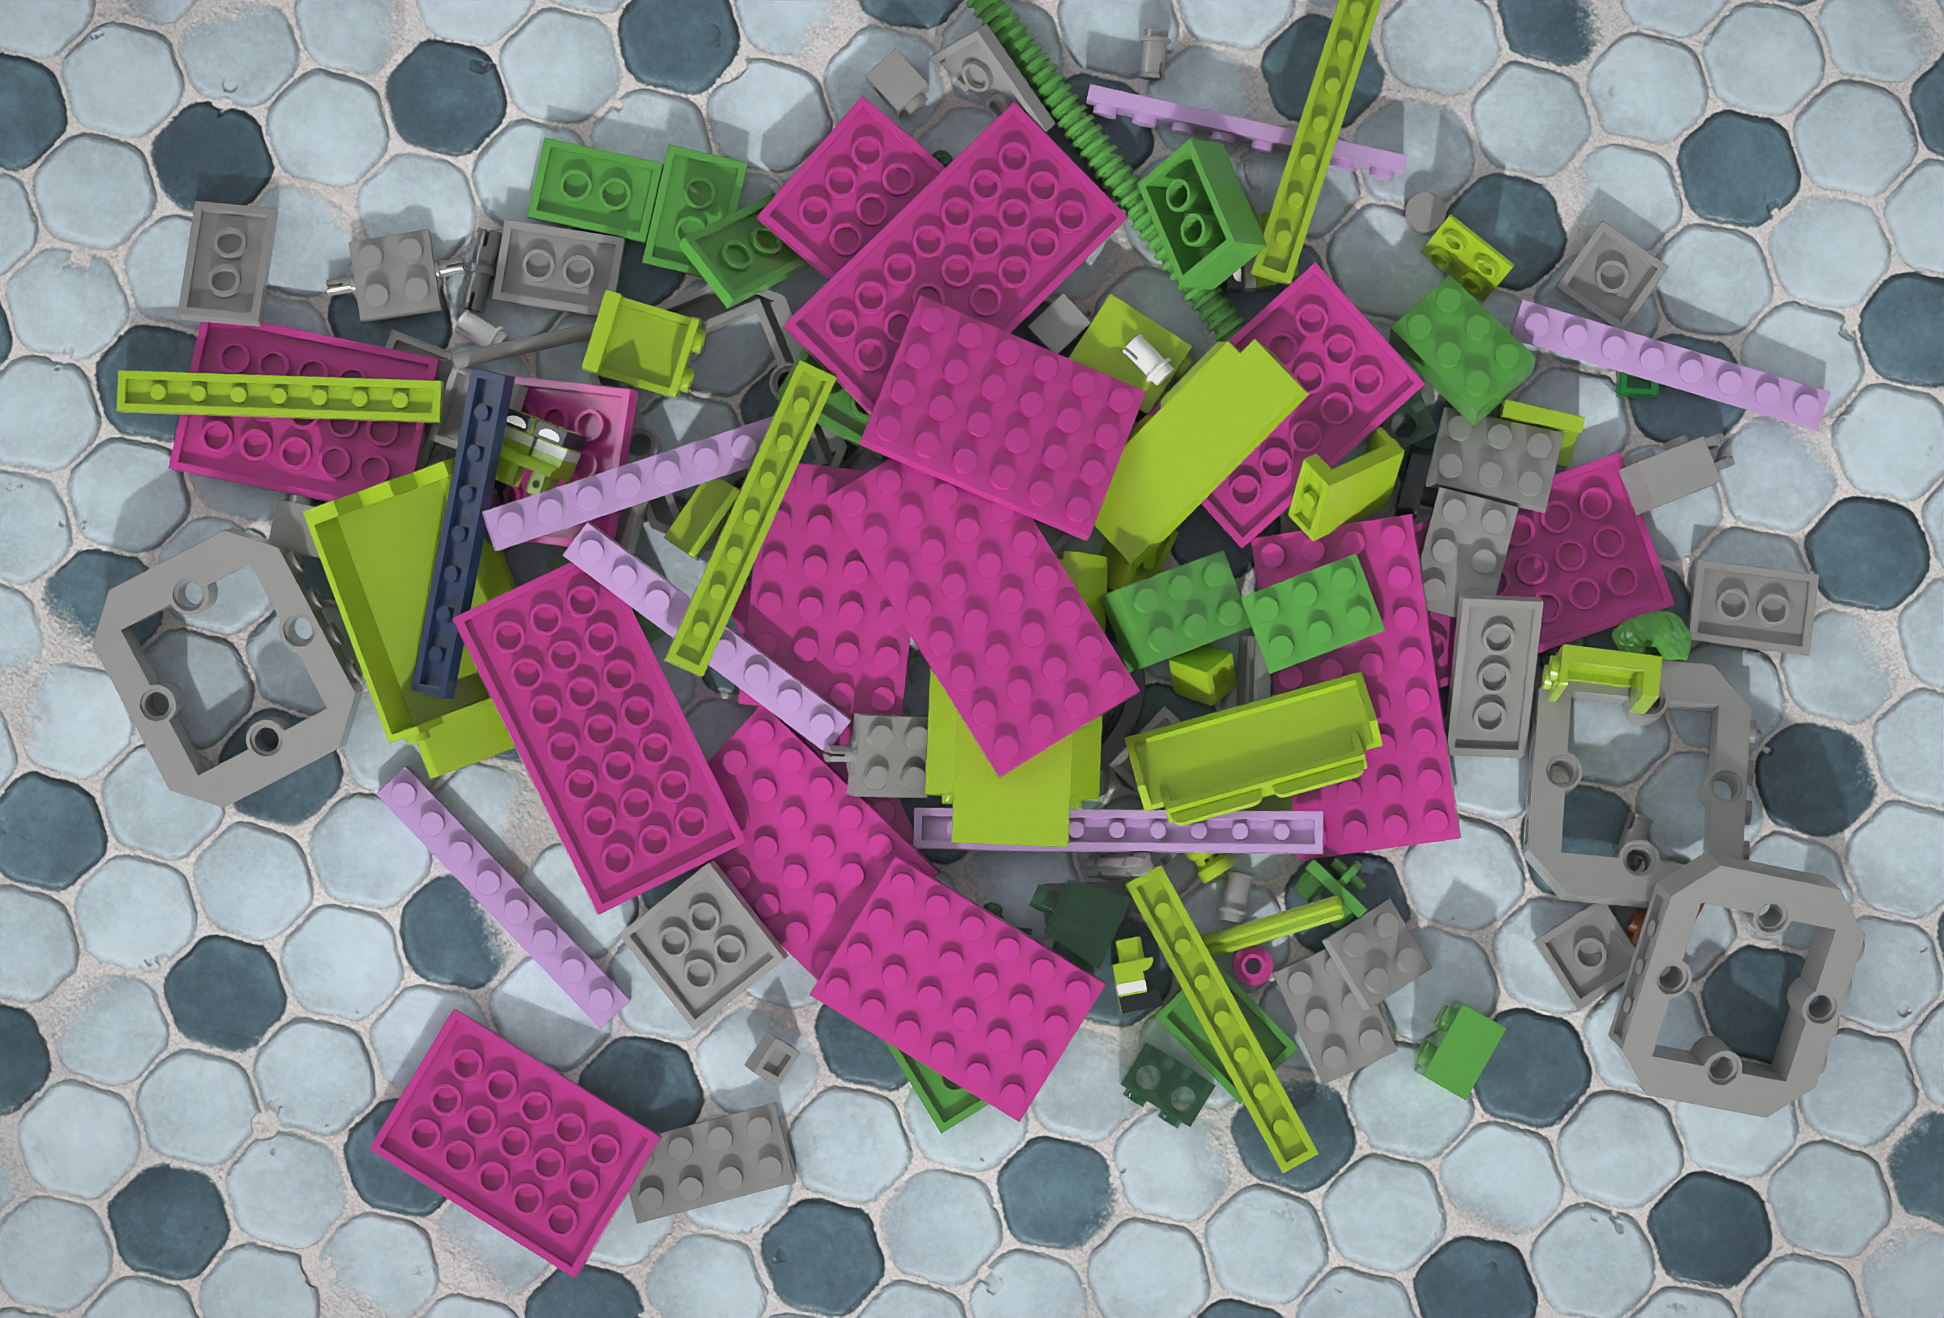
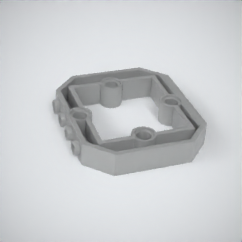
(773, 314)
(137, 682)
(1609, 879)
(1807, 1029)

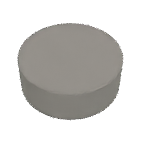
(1425, 212)

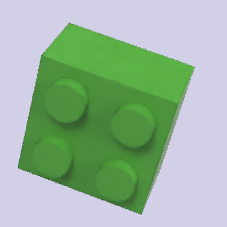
(1458, 1048)

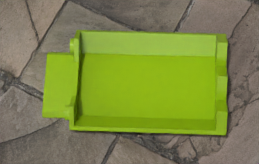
(381, 567)
(1036, 798)

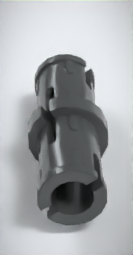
(481, 270)

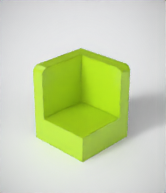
(1203, 674)

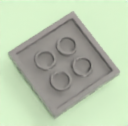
(703, 944)

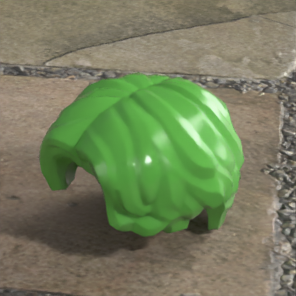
(1654, 633)

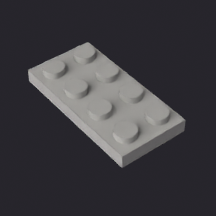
(1493, 675)
(713, 1163)

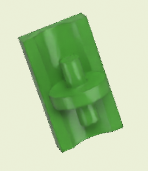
(1317, 878)

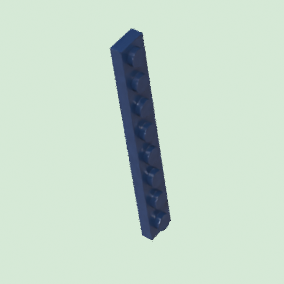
(462, 531)

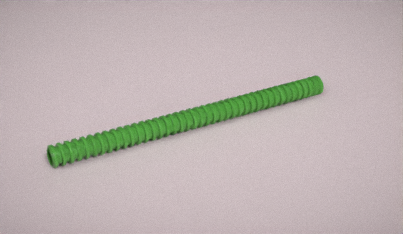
(1097, 152)

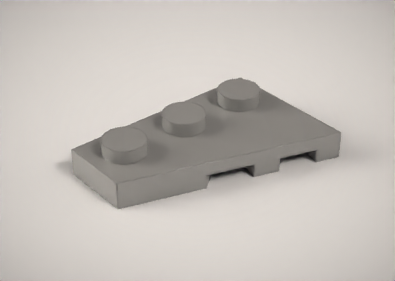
(990, 73)

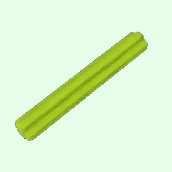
(1274, 926)

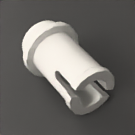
(479, 330)
(1148, 360)

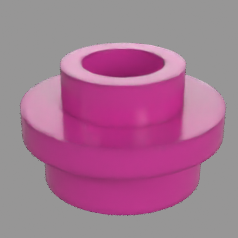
(1240, 971)

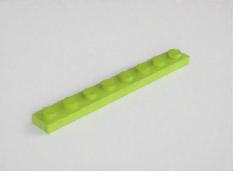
(1315, 139)
(280, 396)
(750, 519)
(1222, 1019)

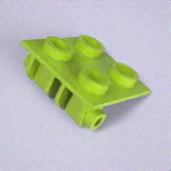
(1467, 258)

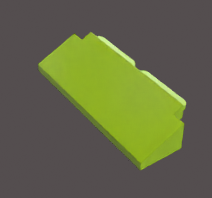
(1194, 443)
(1256, 751)

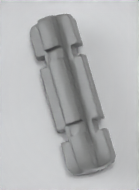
(1118, 865)

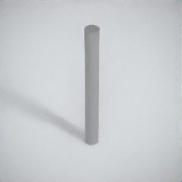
(522, 346)

